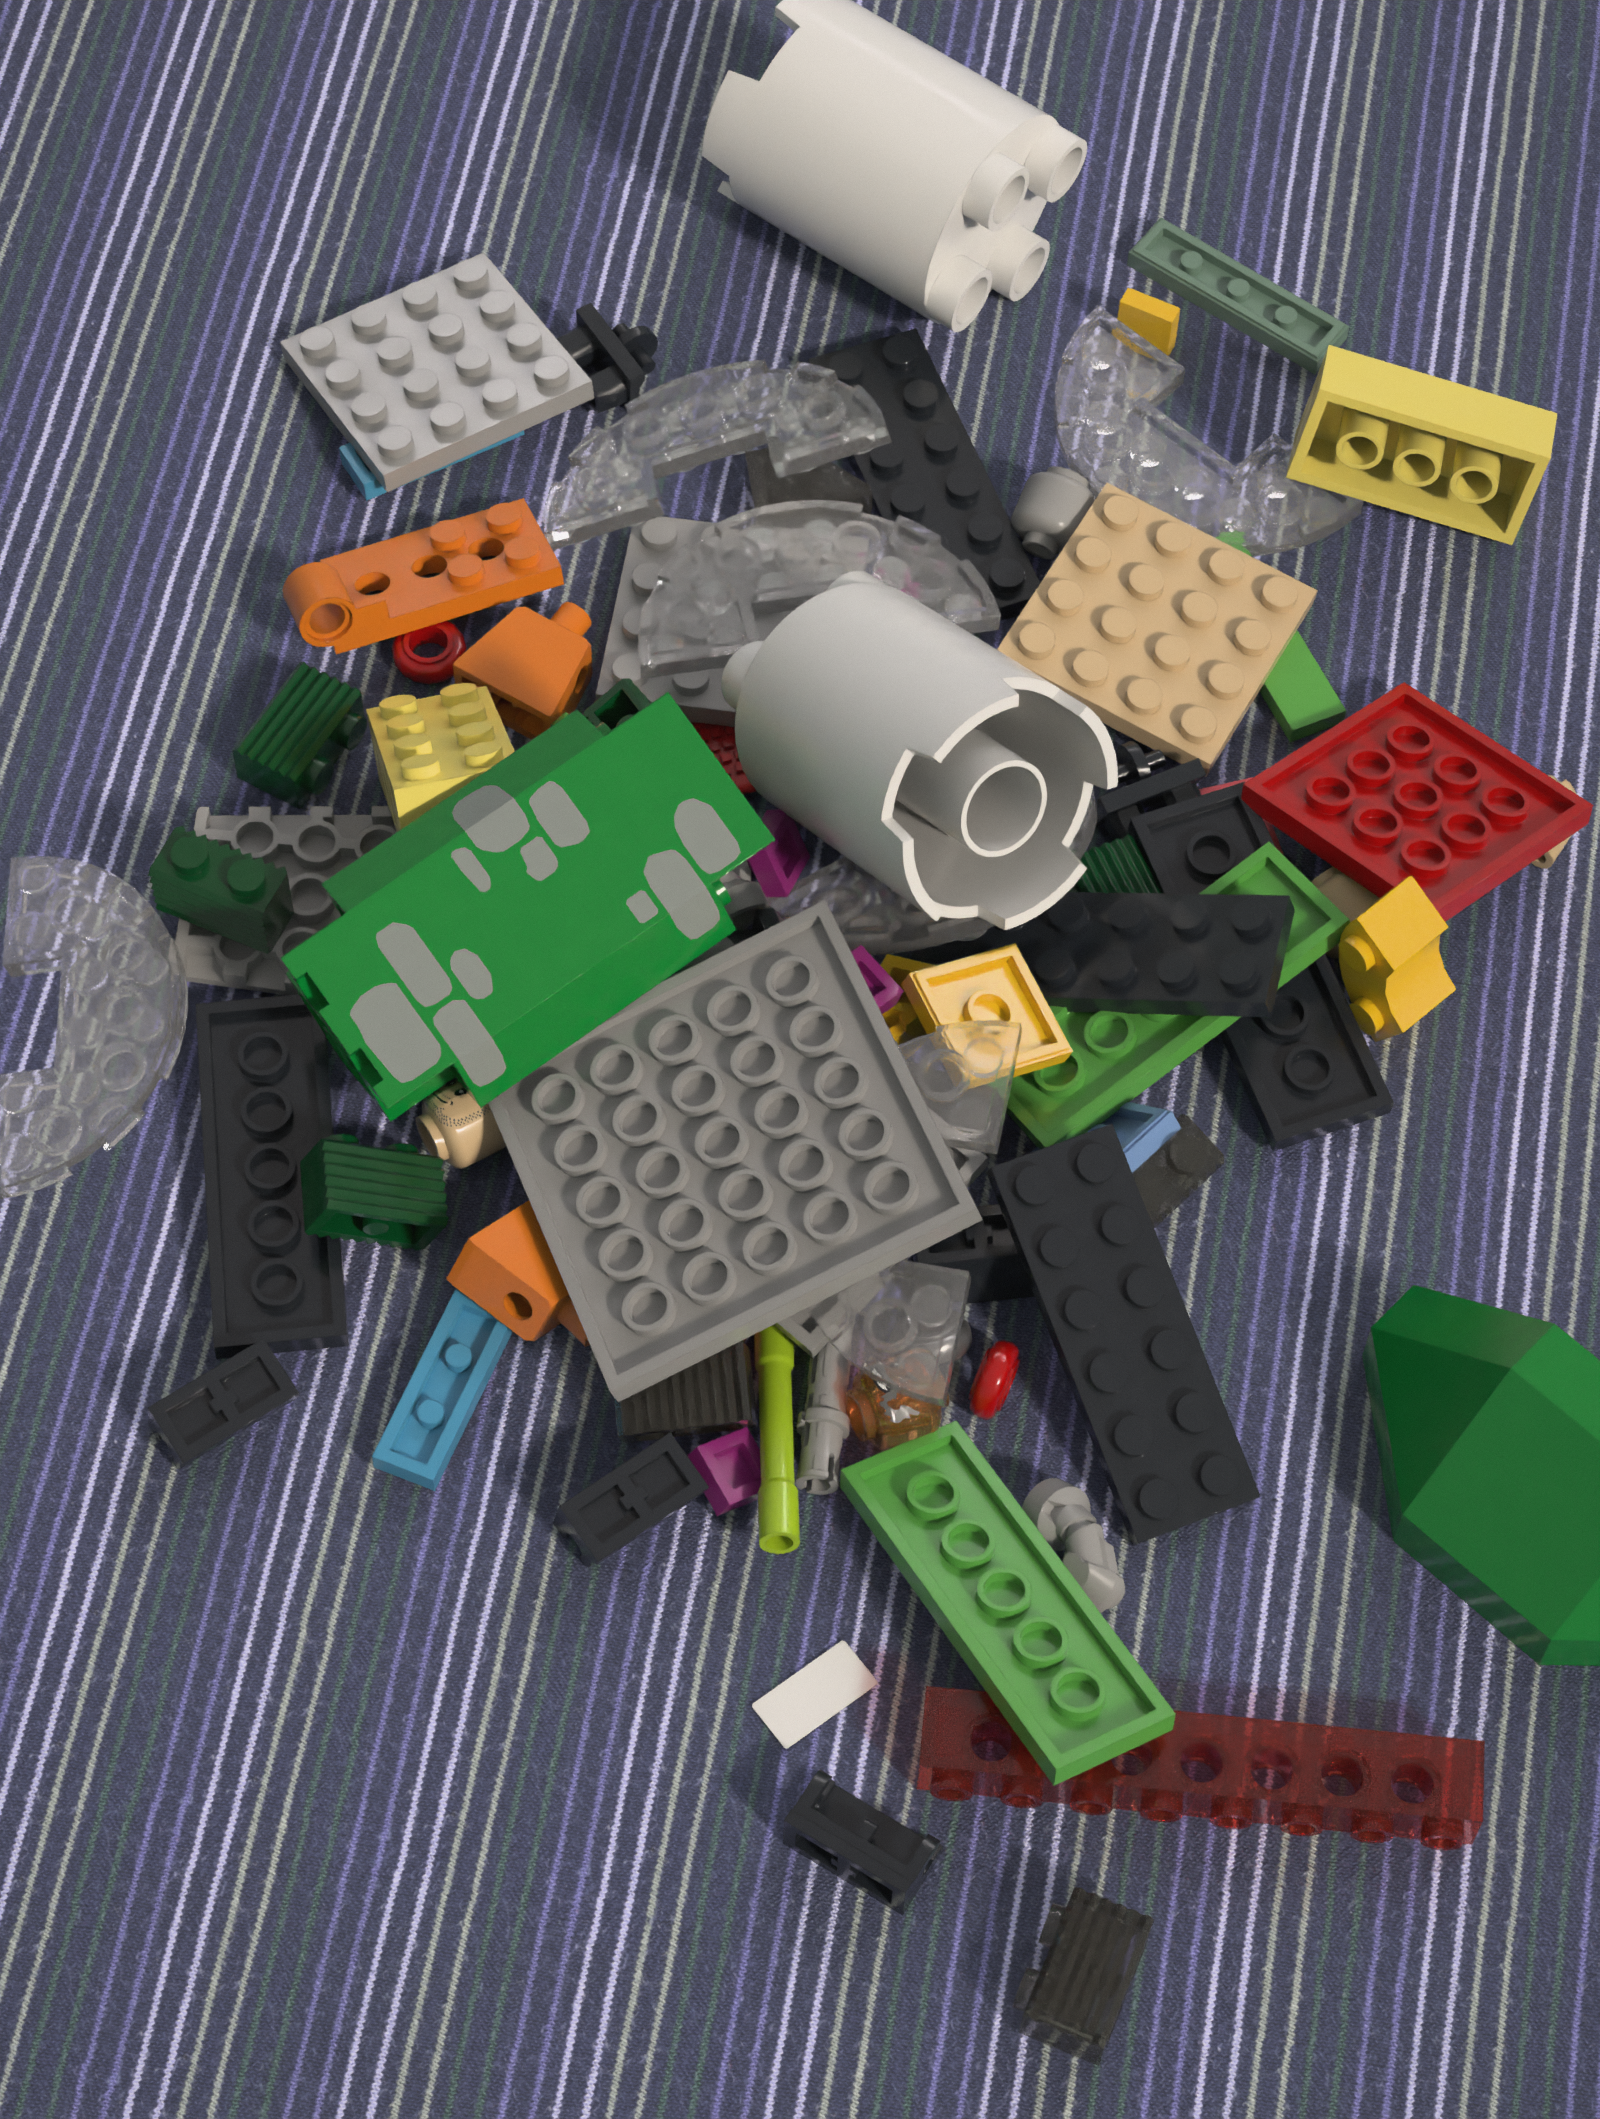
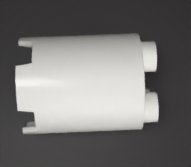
(893, 161)
(919, 751)

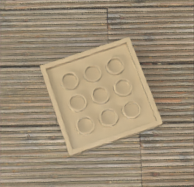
(1158, 627)

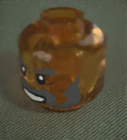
(887, 1415)

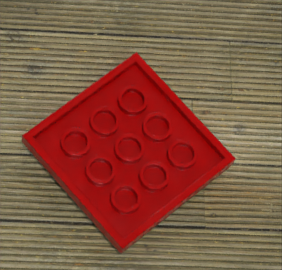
(1419, 797)

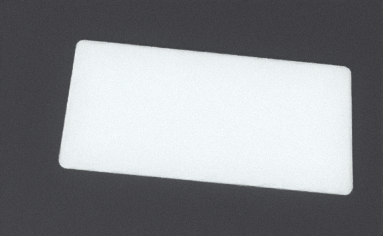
(814, 1694)

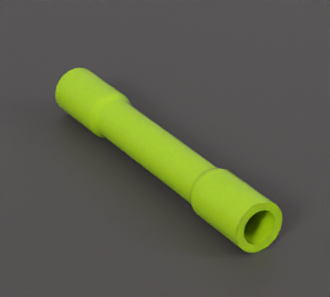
(777, 1494)

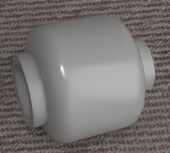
(1051, 510)

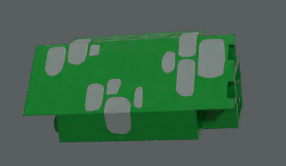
(527, 907)

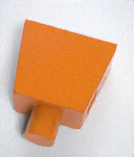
(532, 666)
(516, 1277)

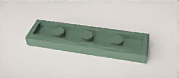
(1237, 295)

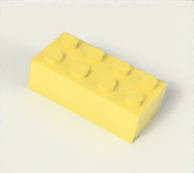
(1422, 445)
(434, 746)

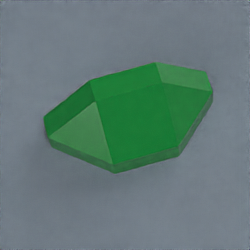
(1494, 1464)

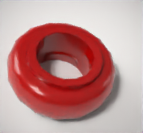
(431, 669)
(994, 1379)

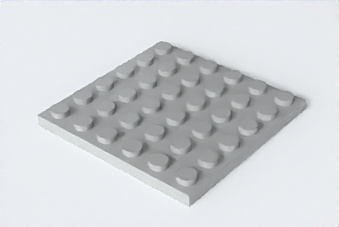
(729, 1153)

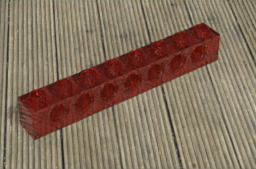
(1233, 1747)

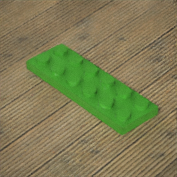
(1127, 1053)
(1007, 1603)

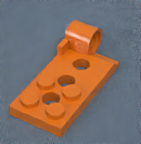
(330, 594)

